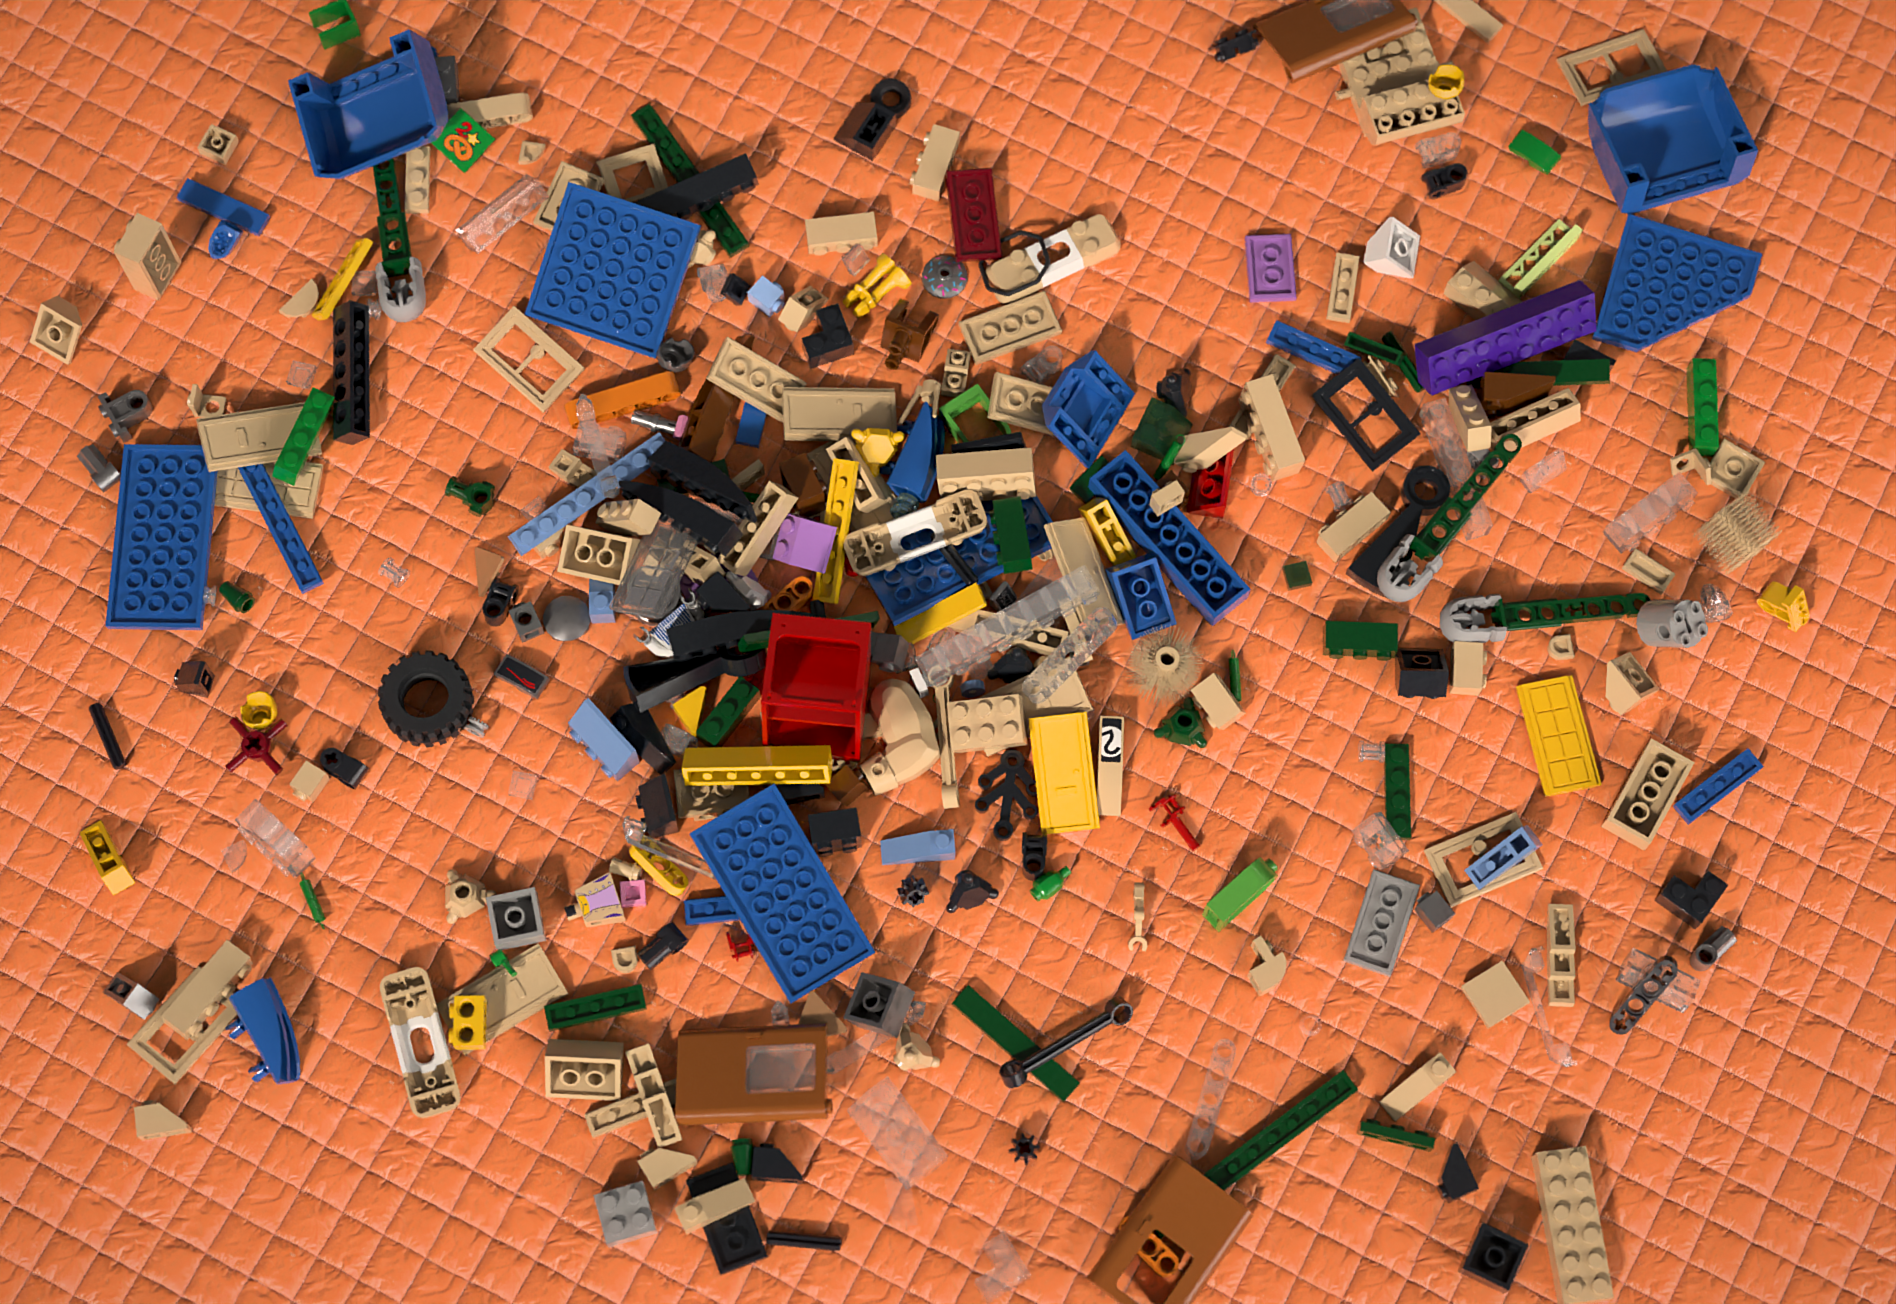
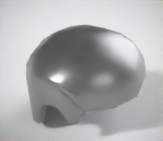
(675, 355)

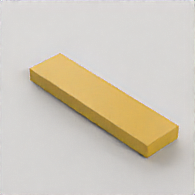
(342, 279)
(942, 614)

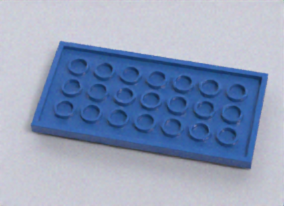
(161, 538)
(931, 578)
(782, 893)

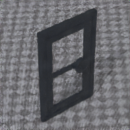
(1384, 401)

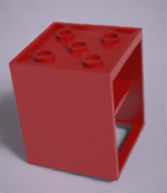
(816, 684)

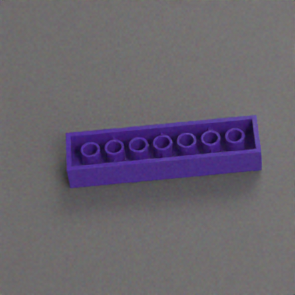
(1505, 337)

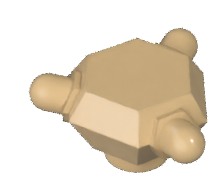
(703, 250)
(464, 895)
(913, 1051)

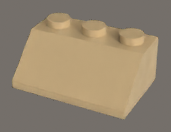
(1478, 292)
(596, 554)
(584, 1069)

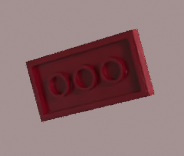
(973, 215)

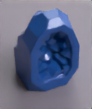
(224, 239)

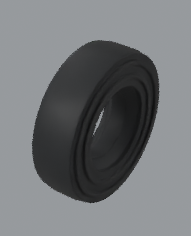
(897, 87)

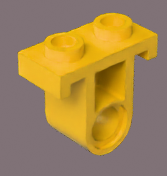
(1785, 604)

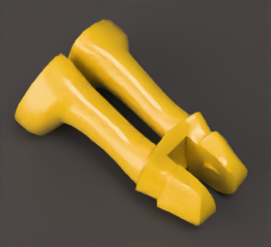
(860, 291)

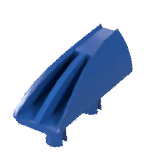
(916, 464)
(270, 1029)

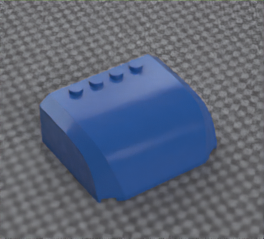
(372, 111)
(1669, 138)

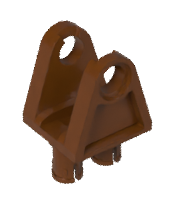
(904, 339)

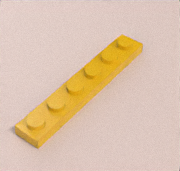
(838, 515)

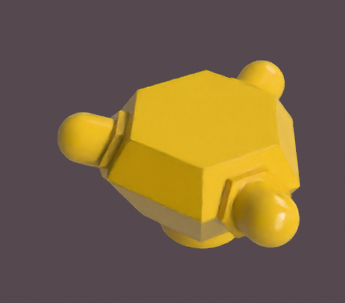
(876, 446)

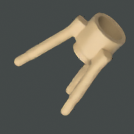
(929, 392)

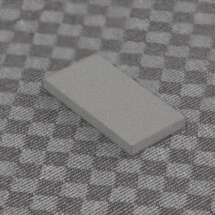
(1381, 923)

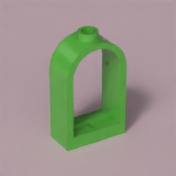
(961, 404)
(1240, 893)

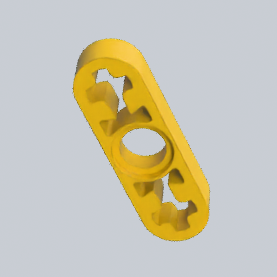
(667, 882)

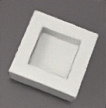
(919, 682)

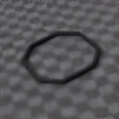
(1025, 286)

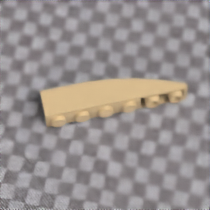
(1042, 641)

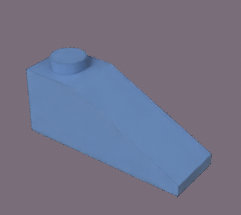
(600, 598)
(919, 847)
(1503, 856)

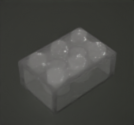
(274, 839)

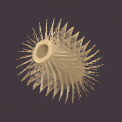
(1737, 533)
(1164, 664)

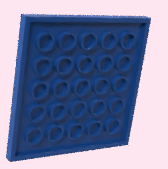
(612, 270)

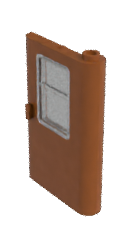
(1333, 31)
(743, 1079)

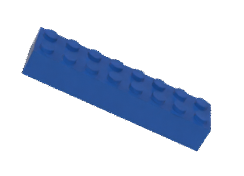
(1171, 538)

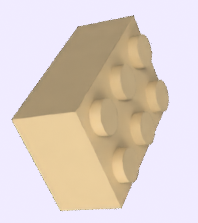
(987, 723)

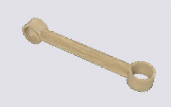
(949, 787)

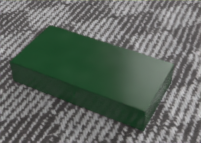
(1080, 486)

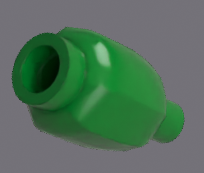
(1049, 883)

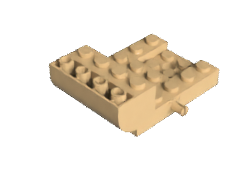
(1393, 90)

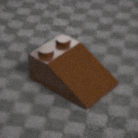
(1508, 392)

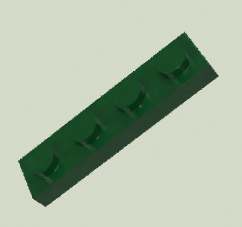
(1397, 789)
(595, 1007)

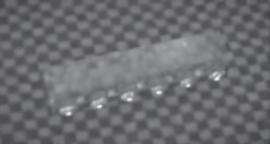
(1453, 462)

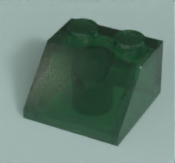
(1159, 429)

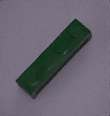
(1374, 348)

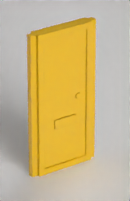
(1558, 736)
(1064, 773)

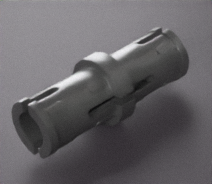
(654, 422)

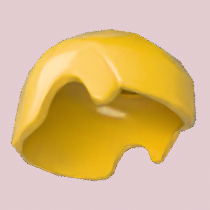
(1454, 80)
(259, 710)

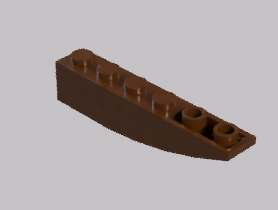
(709, 415)

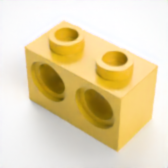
(476, 1021)

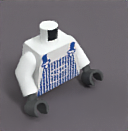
(684, 614)

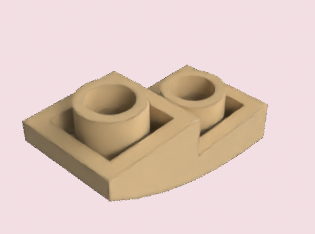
(955, 373)

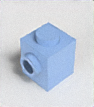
(767, 296)

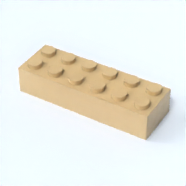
(1572, 1226)

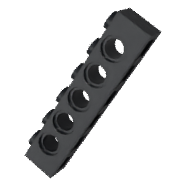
(351, 373)

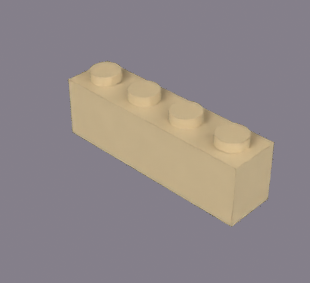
(1537, 420)
(770, 511)
(207, 990)

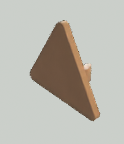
(487, 568)
(818, 1012)

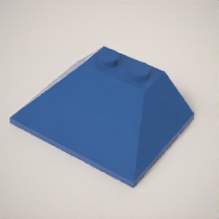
(1086, 406)

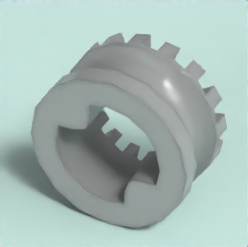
(476, 728)

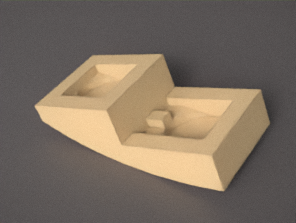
(571, 469)

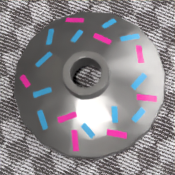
(944, 286)

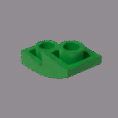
(1535, 151)

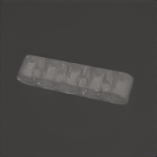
(1067, 667)
(1213, 1087)

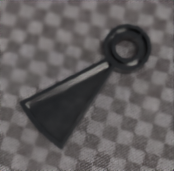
(1366, 566)
(664, 679)

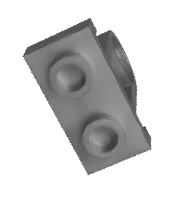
(122, 412)

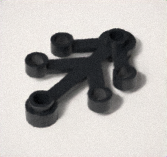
(1007, 790)

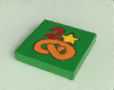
(463, 140)

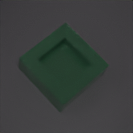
(1297, 575)

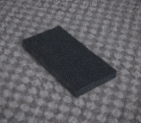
(734, 1237)

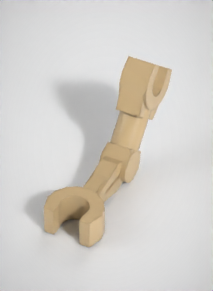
(1138, 898)

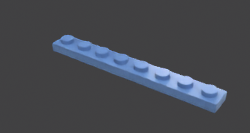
(582, 498)

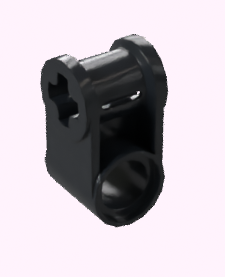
(1440, 181)
(500, 597)
(346, 770)
(1034, 851)

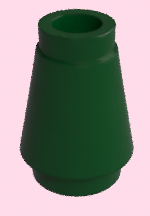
(238, 598)
(742, 1154)

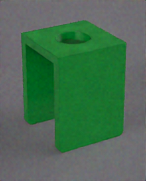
(338, 33)

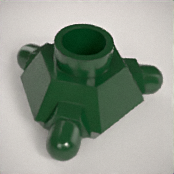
(1183, 725)

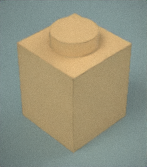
(309, 782)

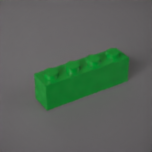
(1702, 406)
(303, 436)

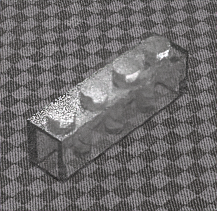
(502, 213)
(1650, 512)

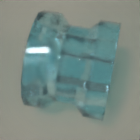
(904, 505)

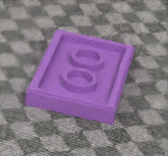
(1270, 268)

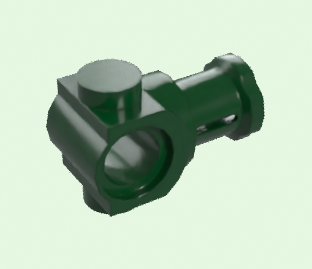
(470, 493)

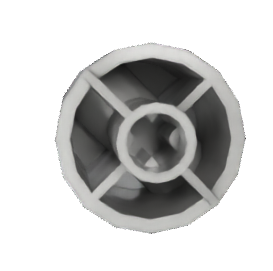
(1671, 623)

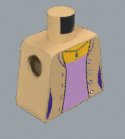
(597, 903)

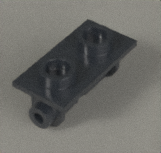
(1243, 42)

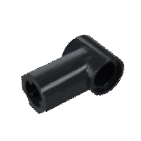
(667, 941)

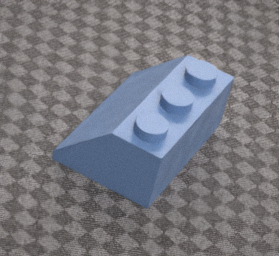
(602, 741)

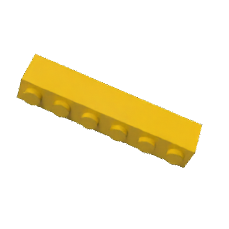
(757, 765)

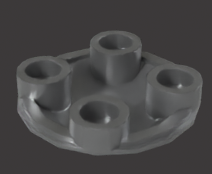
(566, 618)

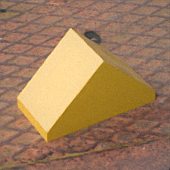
(691, 709)

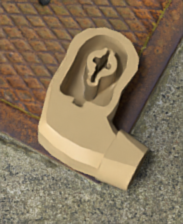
(906, 733)

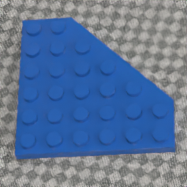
(1669, 282)

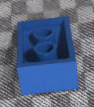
(1141, 595)

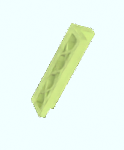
(1529, 278)

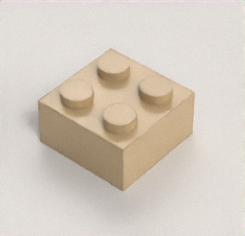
(218, 144)
(1166, 498)

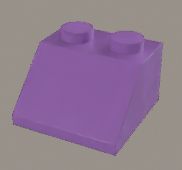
(804, 542)

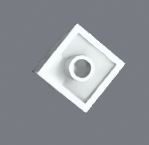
(1393, 249)

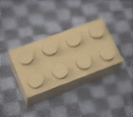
(147, 256)
(1271, 428)
(988, 473)
(1647, 794)

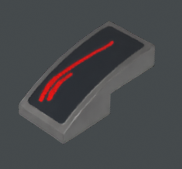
(522, 676)

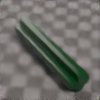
(1407, 365)

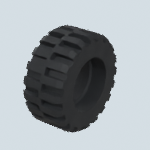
(419, 669)

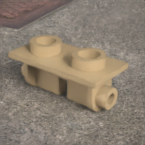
(1377, 368)

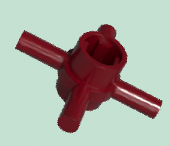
(250, 739)

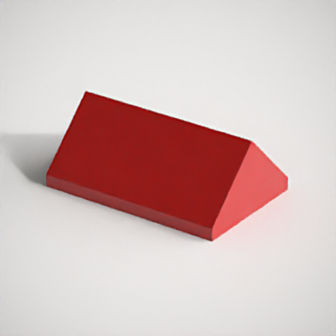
(1210, 488)

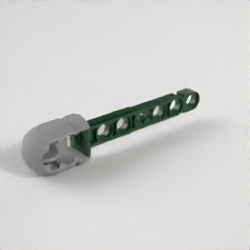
(398, 261)
(1429, 547)
(1505, 615)

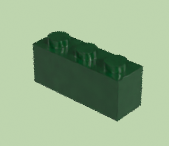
(1011, 535)
(1360, 640)
(728, 713)

